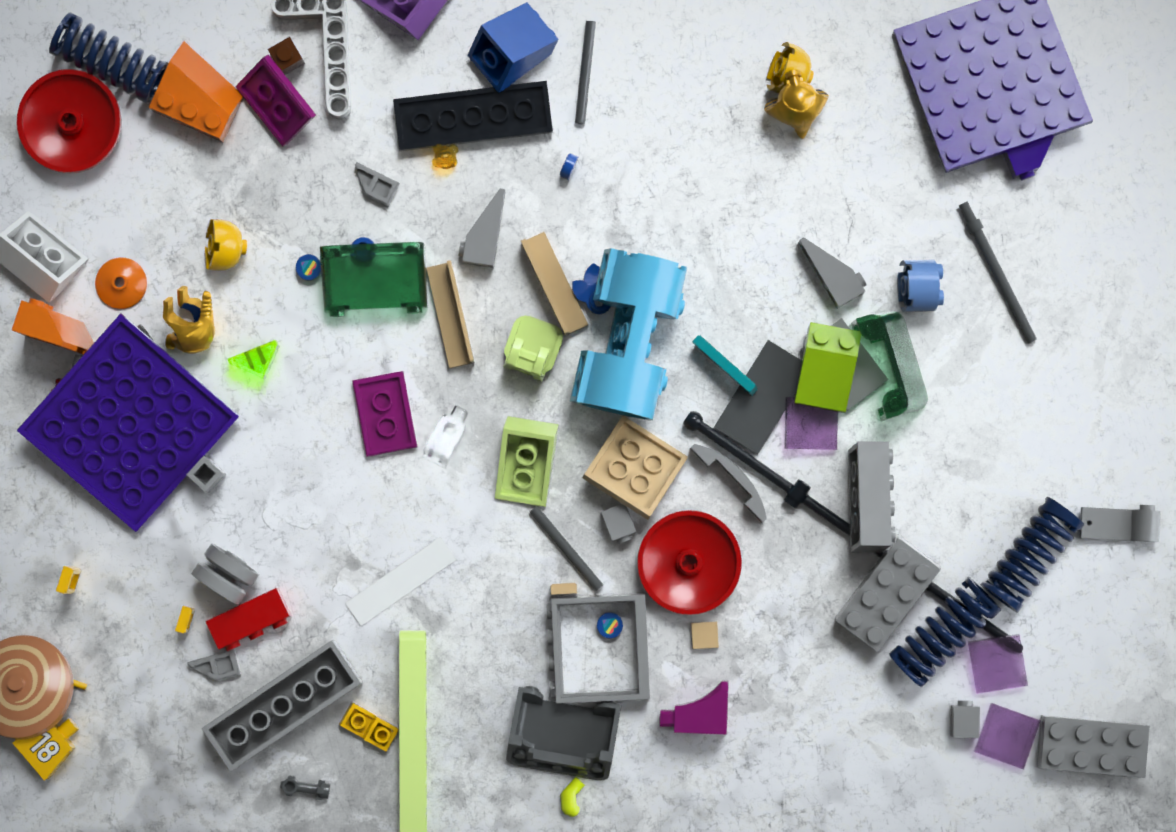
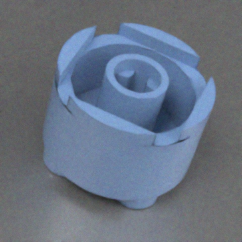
(920, 285)

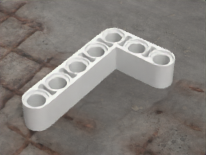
(331, 43)

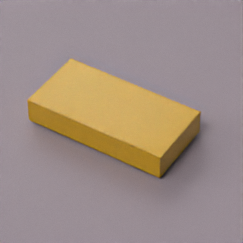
(68, 580)

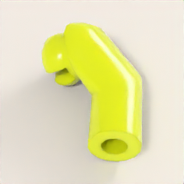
(568, 798)

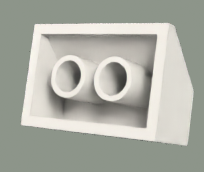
(39, 256)

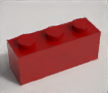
(249, 619)

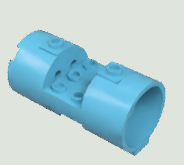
(640, 291)

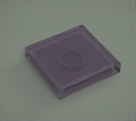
(809, 427)
(997, 663)
(1007, 736)

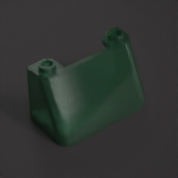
(374, 277)
(910, 390)

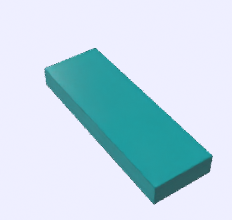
(723, 363)

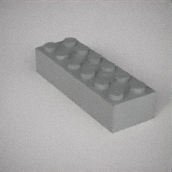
(282, 705)

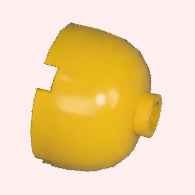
(789, 59)
(224, 245)

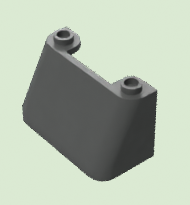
(562, 736)

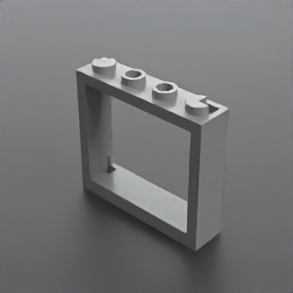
(555, 660)

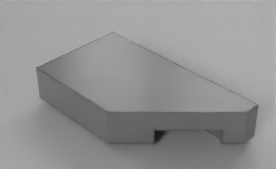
(376, 185)
(218, 665)

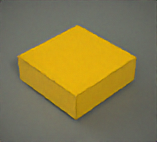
(185, 619)

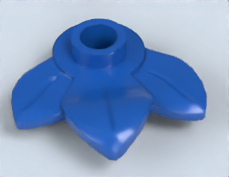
(585, 290)

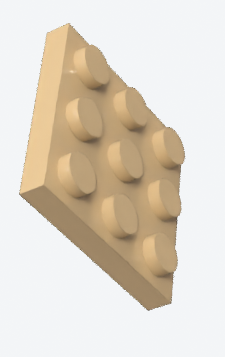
(635, 467)

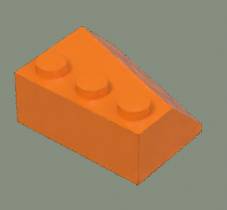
(196, 95)
(41, 323)

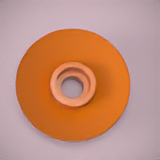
(134, 283)

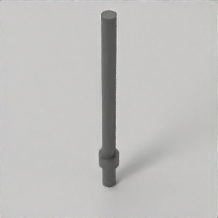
(975, 227)

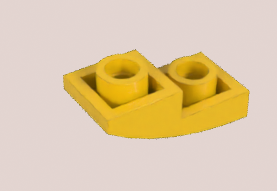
(368, 726)

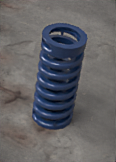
(72, 24)
(1047, 510)
(915, 669)

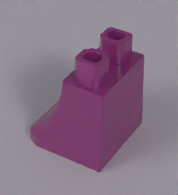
(702, 715)

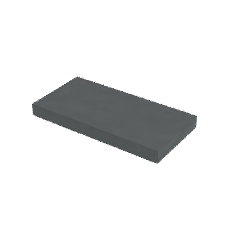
(754, 417)

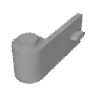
(1121, 524)

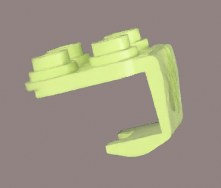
(532, 346)

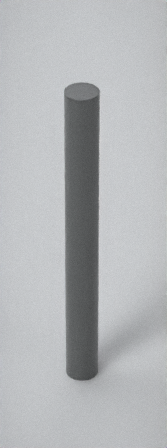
(585, 72)
(566, 548)

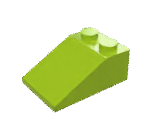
(827, 367)

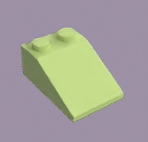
(526, 461)

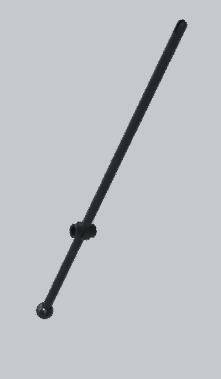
(798, 494)

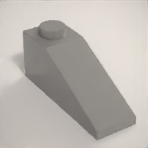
(483, 237)
(836, 277)

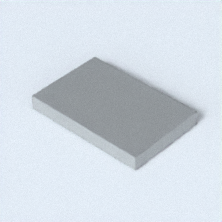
(866, 375)

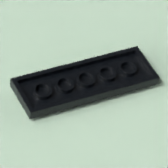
(472, 116)

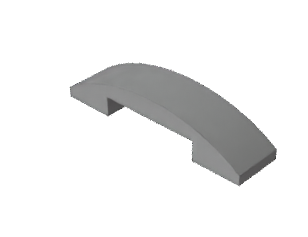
(755, 503)

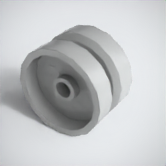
(223, 576)

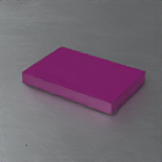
(275, 100)
(384, 413)

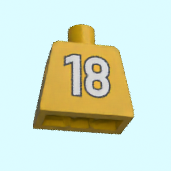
(50, 749)

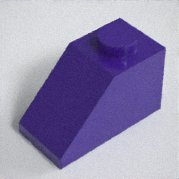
(1027, 159)

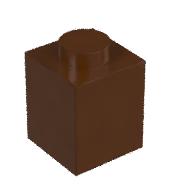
(286, 56)

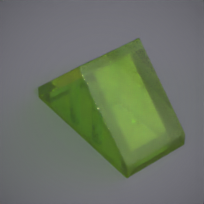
(257, 360)

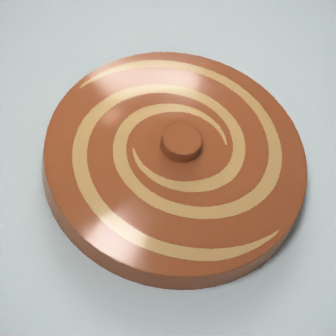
(33, 686)

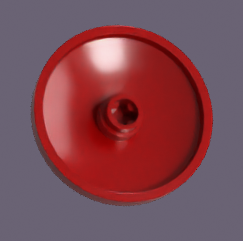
(69, 121)
(689, 562)

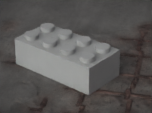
(870, 497)
(888, 593)
(1093, 746)

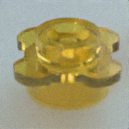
(445, 162)

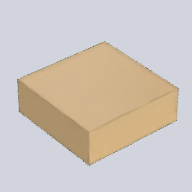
(564, 588)
(704, 635)

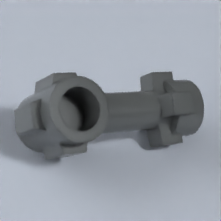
(292, 785)

